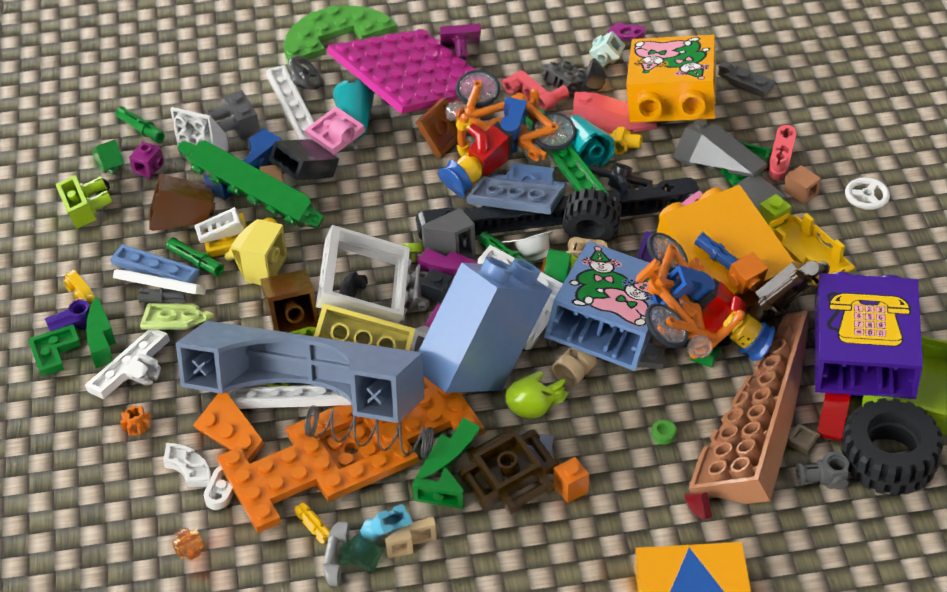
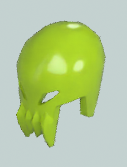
(526, 396)

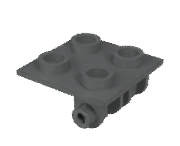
(563, 74)

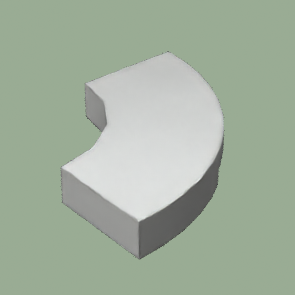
(188, 463)

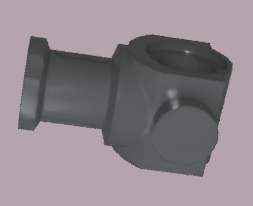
(829, 471)

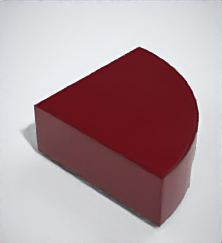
(699, 504)

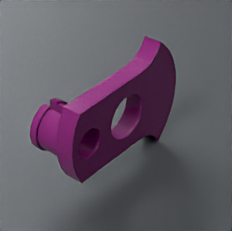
(636, 31)

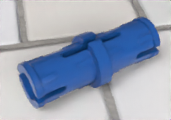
(715, 250)

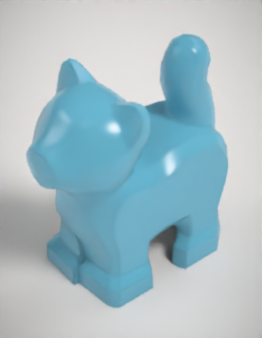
(385, 523)

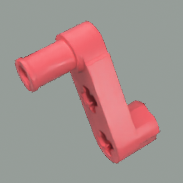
(523, 84)
(783, 143)

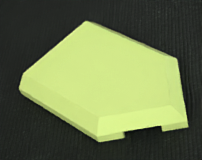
(173, 316)

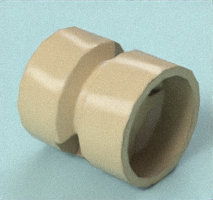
(573, 366)

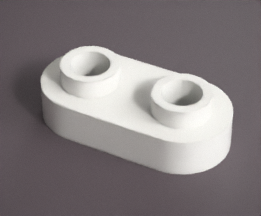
(218, 488)

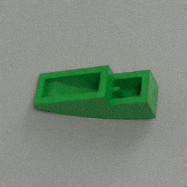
(99, 335)
(449, 450)

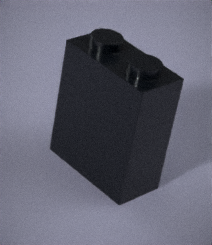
(303, 159)

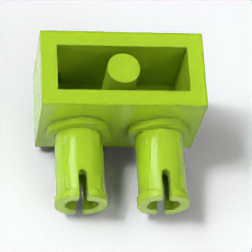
(78, 201)

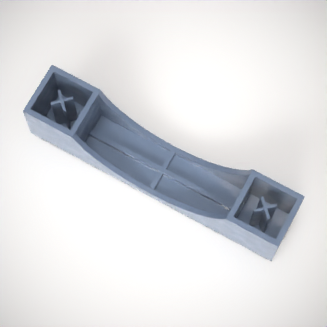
(373, 378)

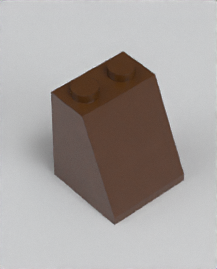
(179, 203)
(290, 301)

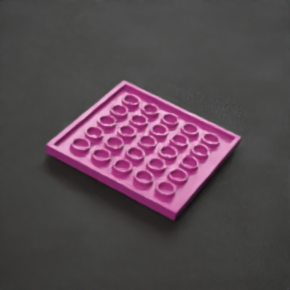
(404, 68)

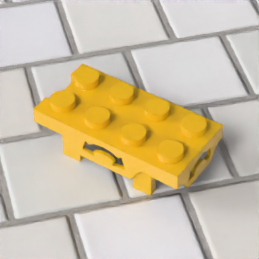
(803, 245)

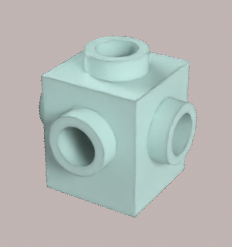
(607, 48)

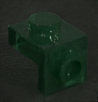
(360, 553)

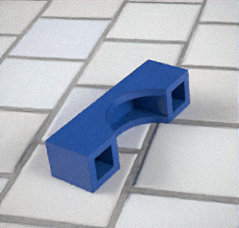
(260, 150)

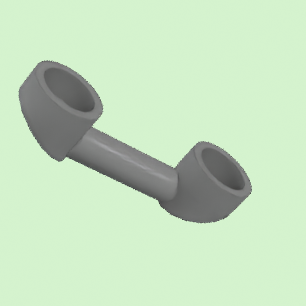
(338, 533)

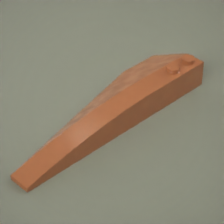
(752, 440)

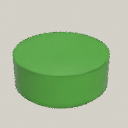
(663, 432)

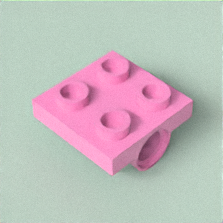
(335, 130)

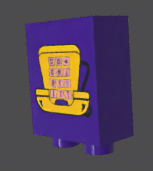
(868, 335)

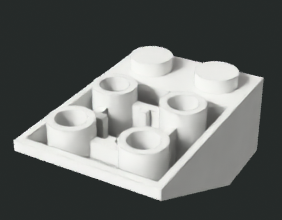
(197, 127)

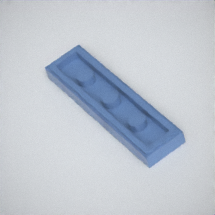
(151, 264)

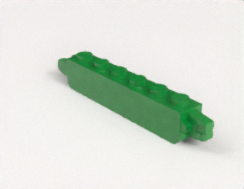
(251, 182)

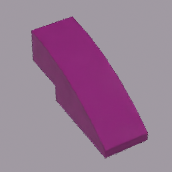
(446, 264)

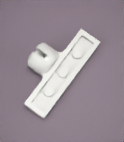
(132, 363)

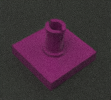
(460, 36)

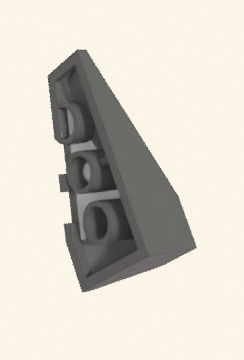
(712, 146)

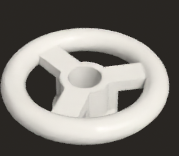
(866, 198)

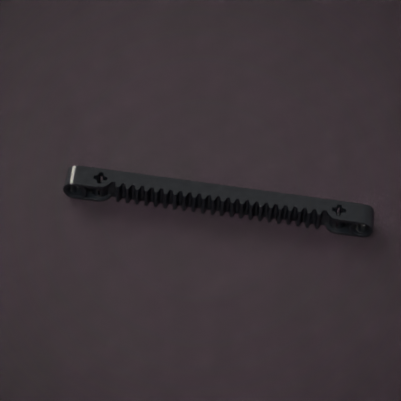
(632, 202)

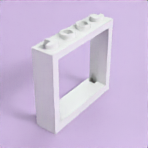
(369, 247)

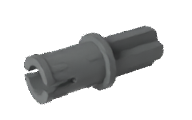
(161, 296)

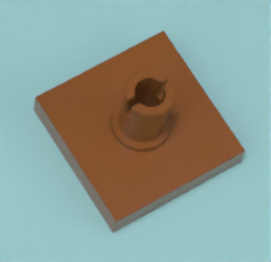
(437, 129)

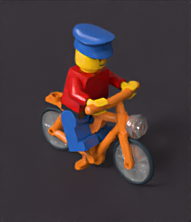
(500, 136)
(696, 305)

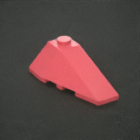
(607, 112)

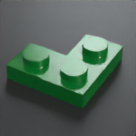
(49, 345)

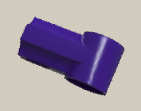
(75, 314)

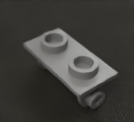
(414, 297)

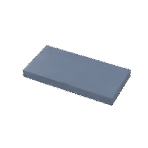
(516, 195)

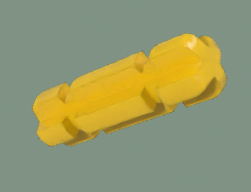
(312, 522)

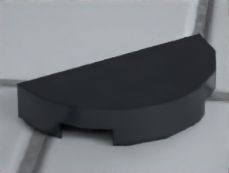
(595, 77)

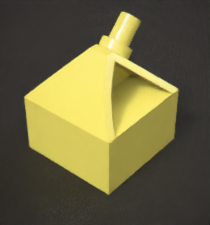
(259, 251)

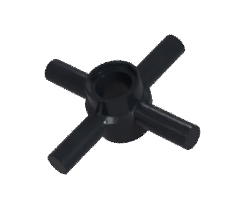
(620, 176)

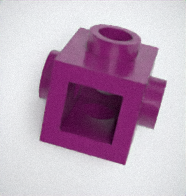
(146, 159)

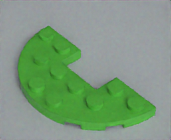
(334, 21)

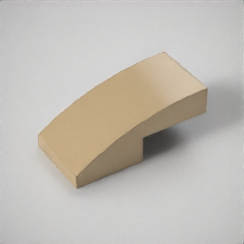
(402, 540)

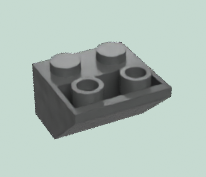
(450, 233)

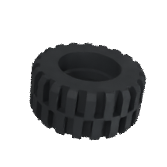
(896, 422)

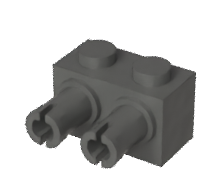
(239, 115)

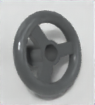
(301, 75)

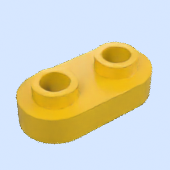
(76, 284)

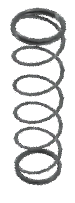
(424, 433)

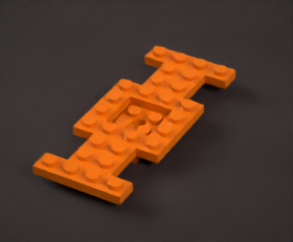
(327, 463)

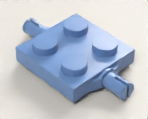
(530, 173)

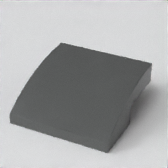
(759, 189)

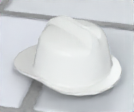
(533, 247)

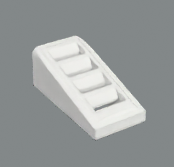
(227, 223)

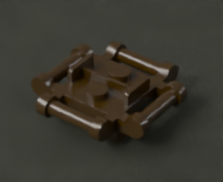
(786, 287)
(508, 468)

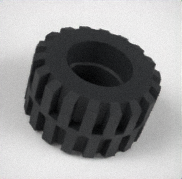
(592, 215)

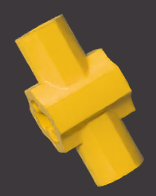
(625, 140)

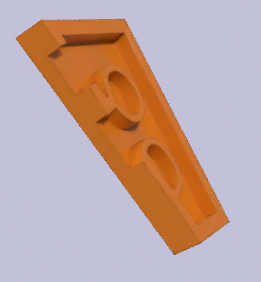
(229, 427)

